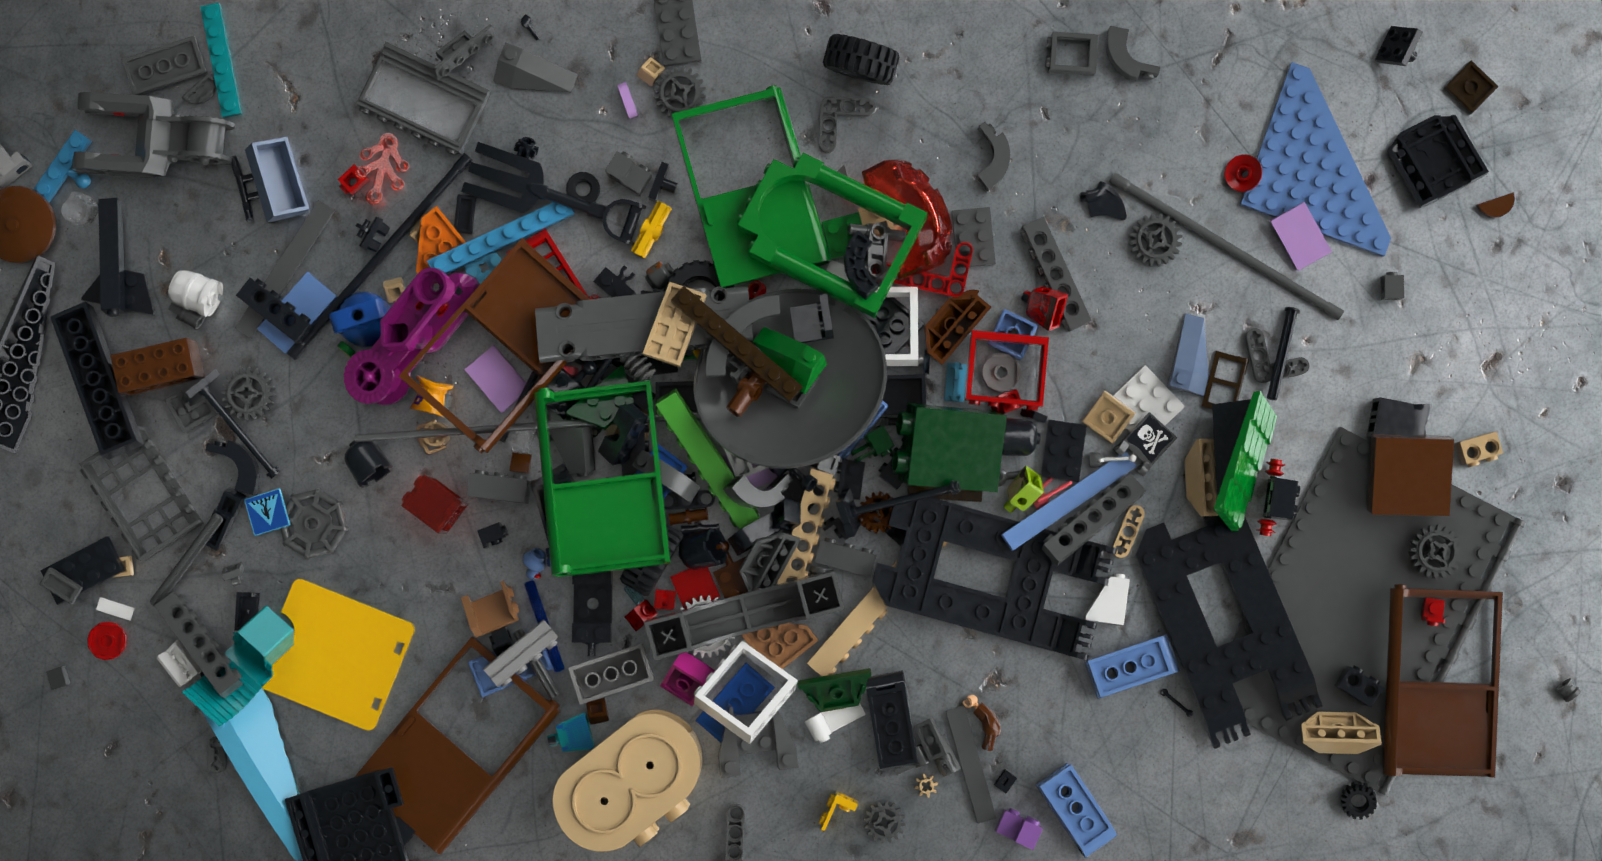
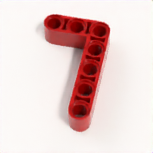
(946, 280)

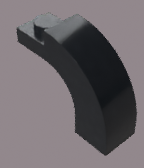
(248, 469)

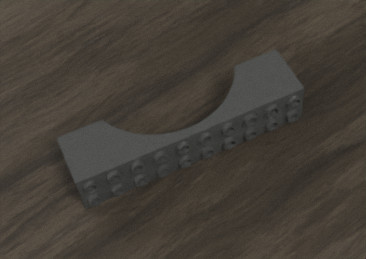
(743, 614)

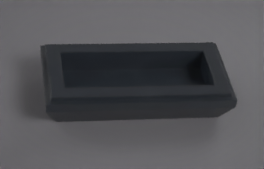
(465, 213)

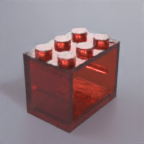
(434, 504)

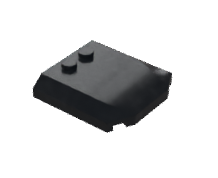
(1436, 159)

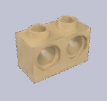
(1478, 445)

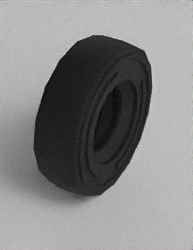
(583, 177)

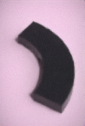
(854, 266)

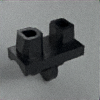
(376, 226)

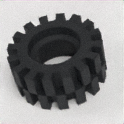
(1367, 808)

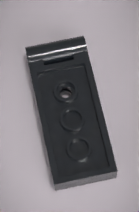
(893, 730)

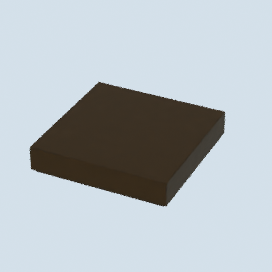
(1471, 87)

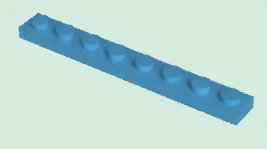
(500, 237)

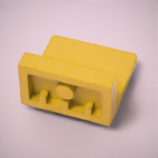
(845, 803)

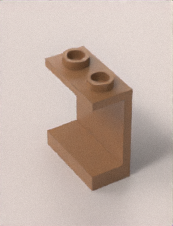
(491, 611)

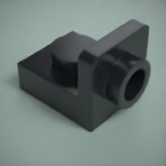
(839, 530)

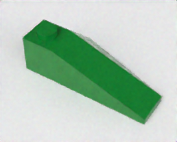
(794, 357)

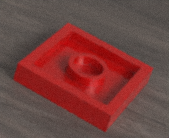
(693, 584)

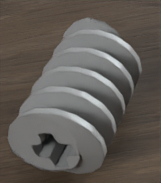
(637, 368)

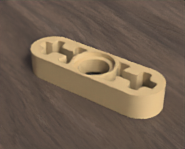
(1138, 520)

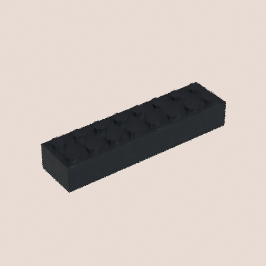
(95, 381)

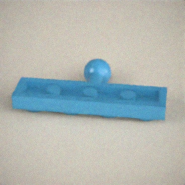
(62, 168)

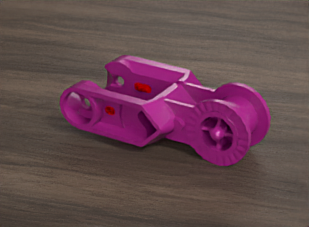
(405, 331)

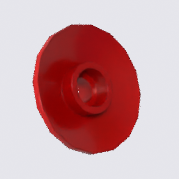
(1237, 167)

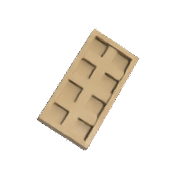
(671, 329)

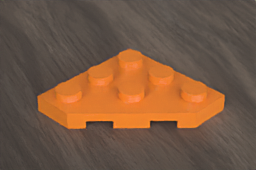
(436, 237)

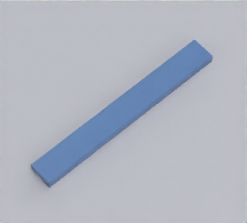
(1067, 502)

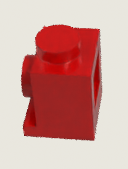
(349, 175)

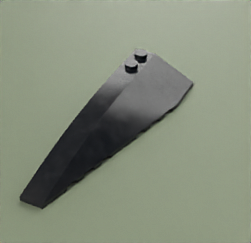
(21, 352)

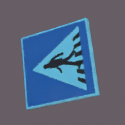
(267, 512)

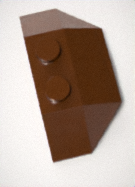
(953, 324)

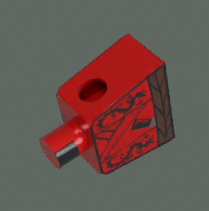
(1045, 306)

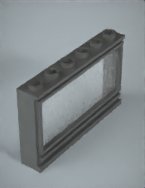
(410, 96)

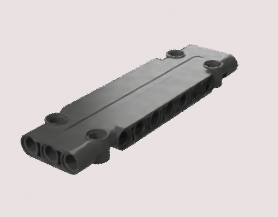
(620, 325)

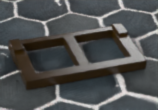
(1244, 361)

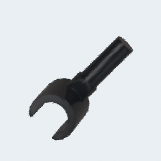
(525, 22)

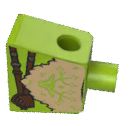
(1024, 490)

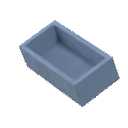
(277, 179)

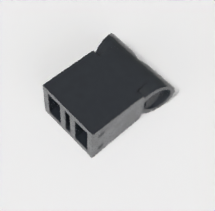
(1398, 418)

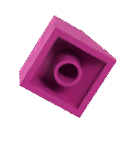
(685, 677)

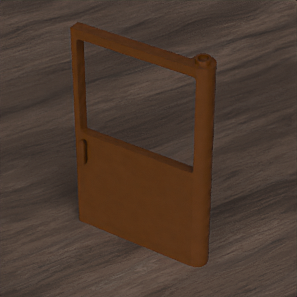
(507, 312)
(1440, 724)
(438, 779)

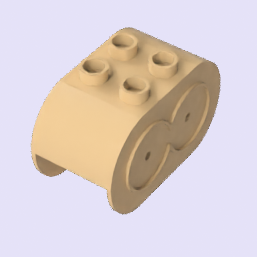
(629, 782)

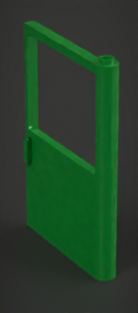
(785, 215)
(603, 520)

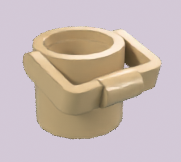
(433, 441)

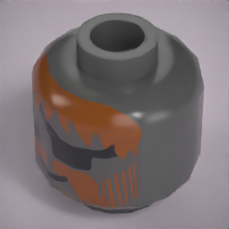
(658, 275)

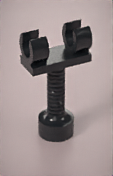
(807, 482)

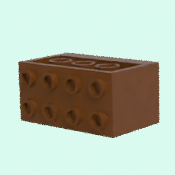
(157, 367)

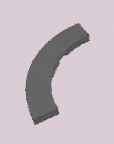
(740, 320)

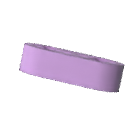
(627, 100)

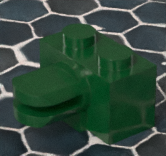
(878, 443)

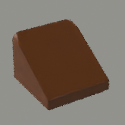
(520, 463)
(597, 711)

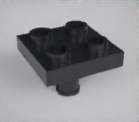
(1399, 46)

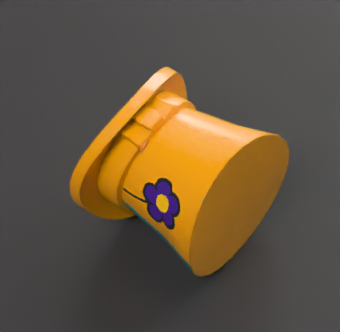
(437, 390)

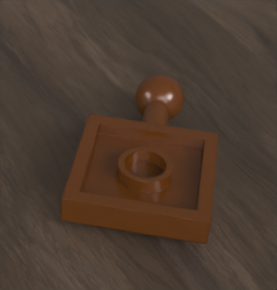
(729, 576)

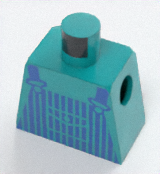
(573, 734)

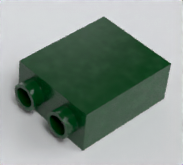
(949, 446)

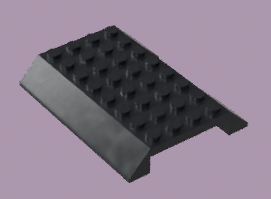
(350, 819)

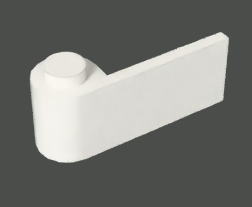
(826, 722)

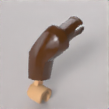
(989, 720)

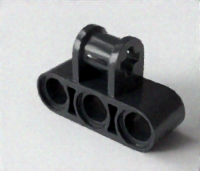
(696, 503)

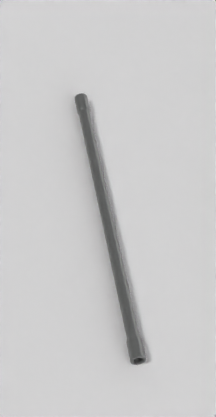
(1126, 185)

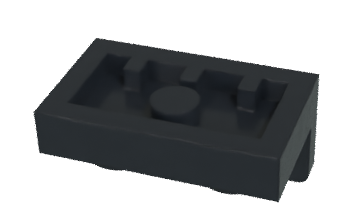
(850, 477)

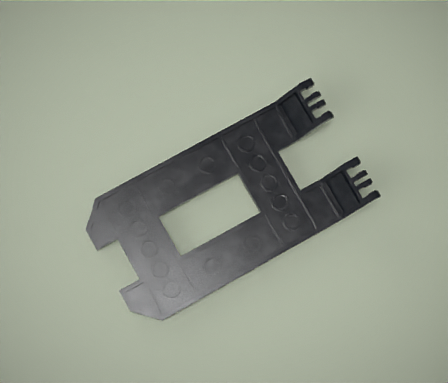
(1017, 615)
(1213, 668)

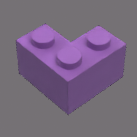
(1018, 828)

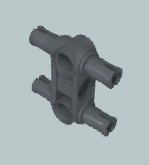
(877, 253)

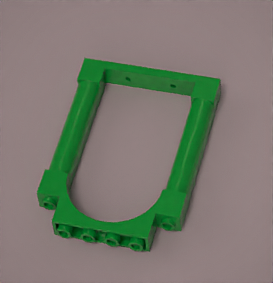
(814, 171)

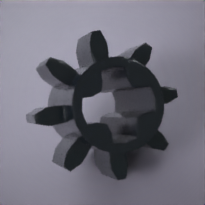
(526, 147)

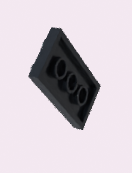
(89, 565)

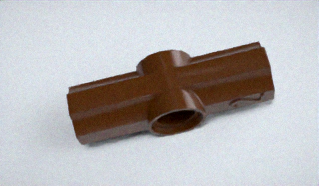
(748, 390)

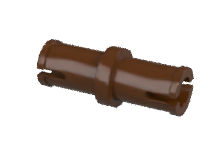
(688, 516)

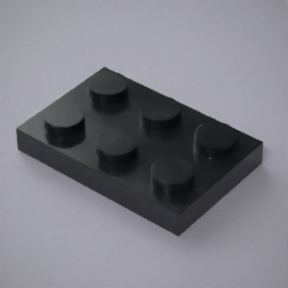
(1063, 450)

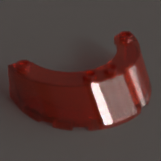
(912, 186)

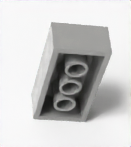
(611, 673)

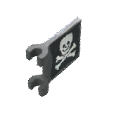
(1147, 442)

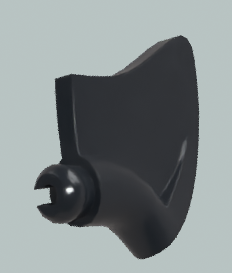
(1104, 201)

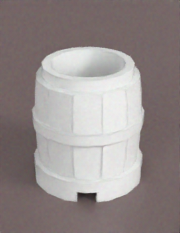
(195, 292)

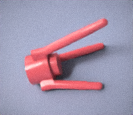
(1043, 499)

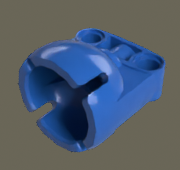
(367, 329)

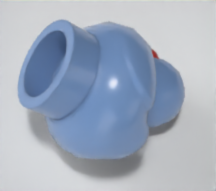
(535, 562)

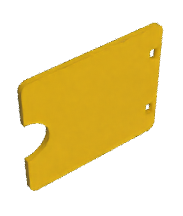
(339, 654)

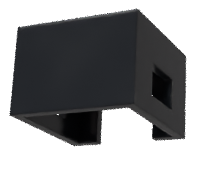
(1008, 783)

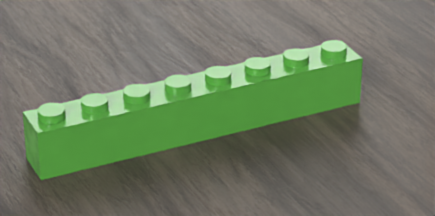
(703, 454)

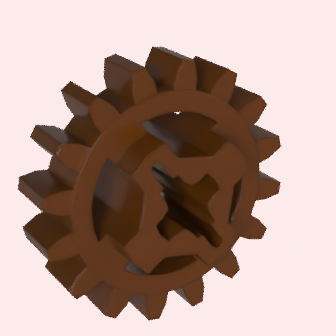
(872, 520)

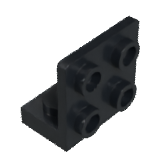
(812, 321)

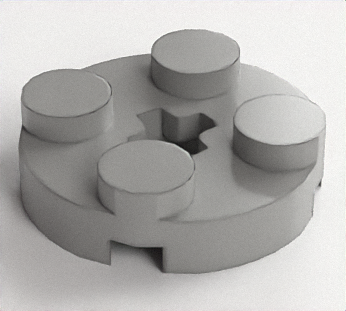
(1009, 365)

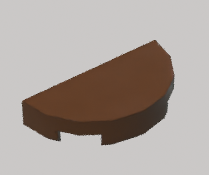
(1498, 206)

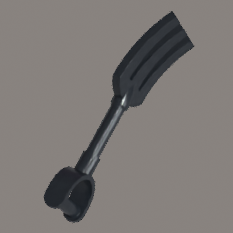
(534, 189)

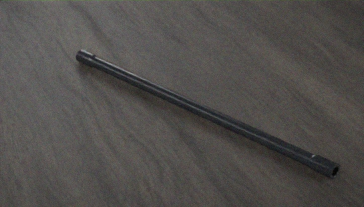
(459, 166)

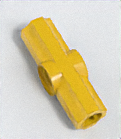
(651, 229)

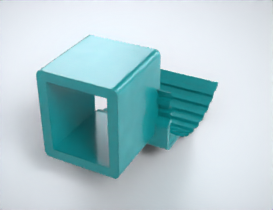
(252, 654)

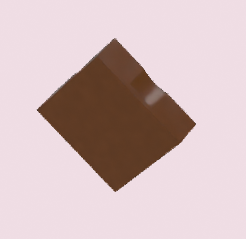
(1410, 475)

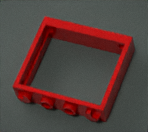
(1007, 338)

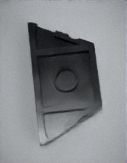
(136, 293)

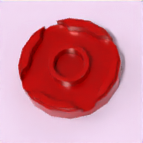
(107, 640)

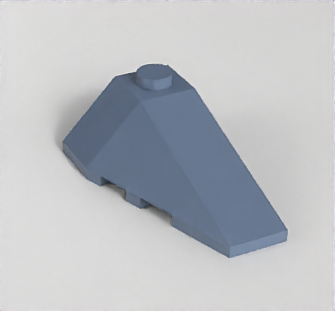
(1190, 362)

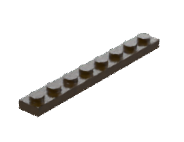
(736, 344)

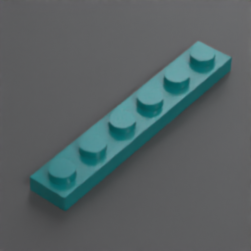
(221, 60)

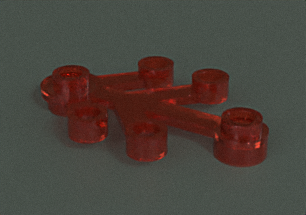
(383, 166)

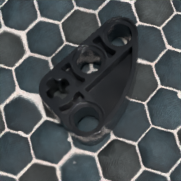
(745, 537)

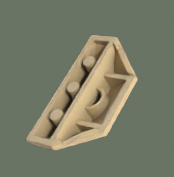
(1201, 477)
(1340, 733)

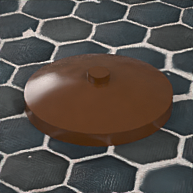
(25, 224)

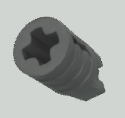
(187, 316)

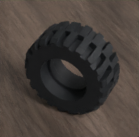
(861, 59)
(695, 271)
(645, 578)

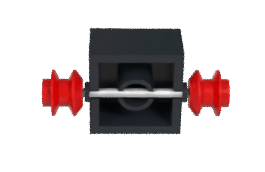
(1279, 498)

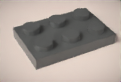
(975, 227)

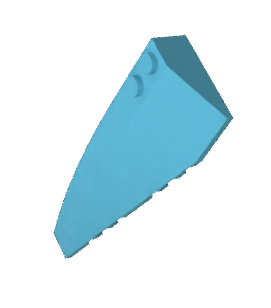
(260, 759)

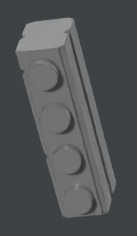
(521, 653)

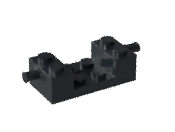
(588, 624)

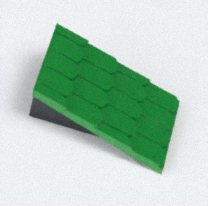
(1240, 445)

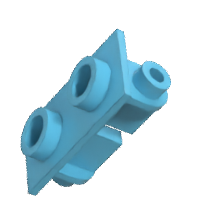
(955, 382)

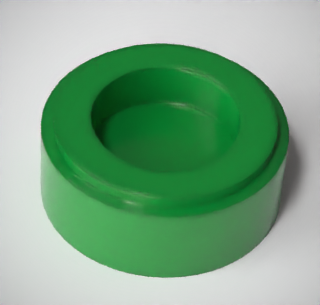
(346, 349)

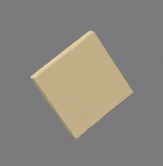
(1108, 417)

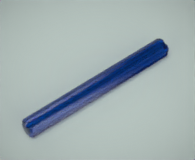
(540, 614)

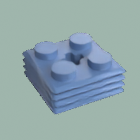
(1007, 322)

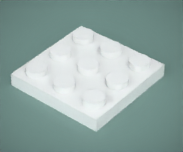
(1148, 394)

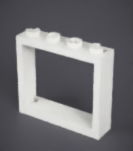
(912, 358)
(746, 733)

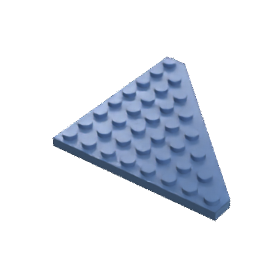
(1311, 164)

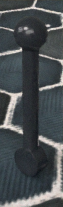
(1164, 692)

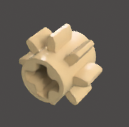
(925, 780)

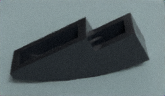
(227, 508)

